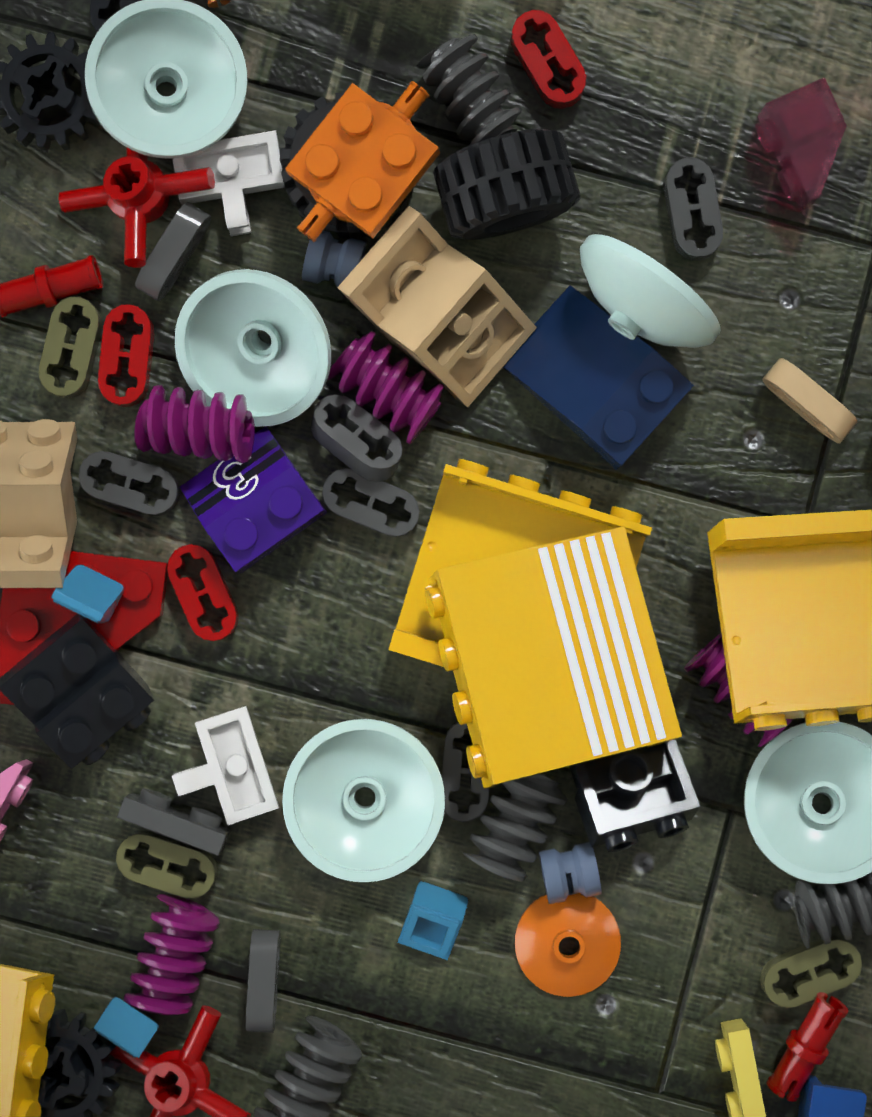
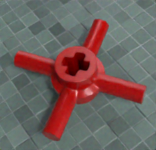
(138, 194)
(192, 1074)

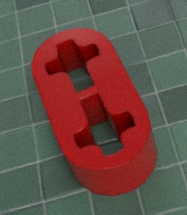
(559, 53)
(113, 354)
(191, 598)

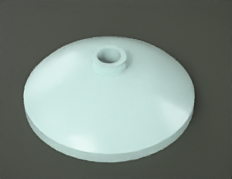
(174, 45)
(645, 295)
(222, 348)
(780, 796)
(356, 839)

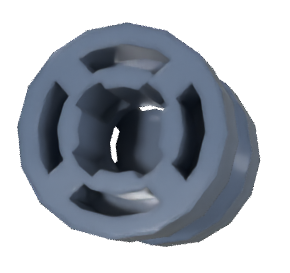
(331, 259)
(570, 872)

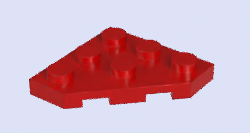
(31, 616)

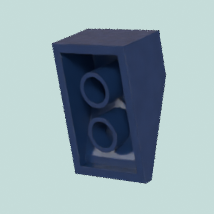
(595, 378)

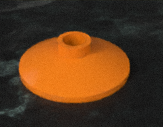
(545, 926)

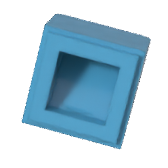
(89, 594)
(433, 920)
(126, 1027)

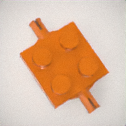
(362, 160)

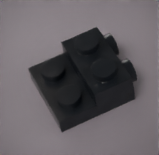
(77, 692)
(634, 795)

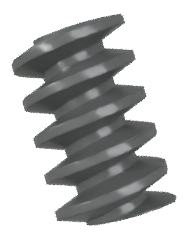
(468, 90)
(517, 825)
(833, 907)
(314, 1074)

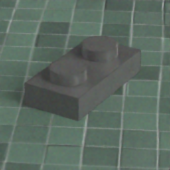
(154, 813)

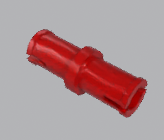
(50, 285)
(807, 1046)

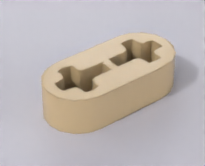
(810, 400)

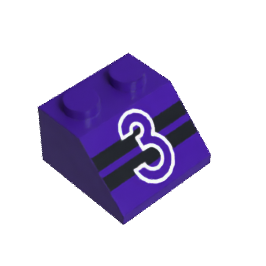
(254, 503)

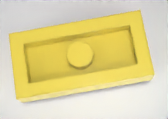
(737, 1056)

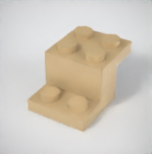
(437, 306)
(36, 502)

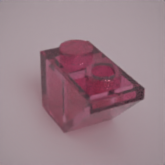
(805, 136)

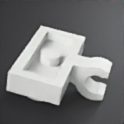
(239, 168)
(232, 766)

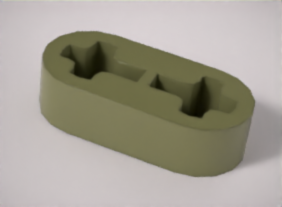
(58, 344)
(163, 877)
(805, 959)

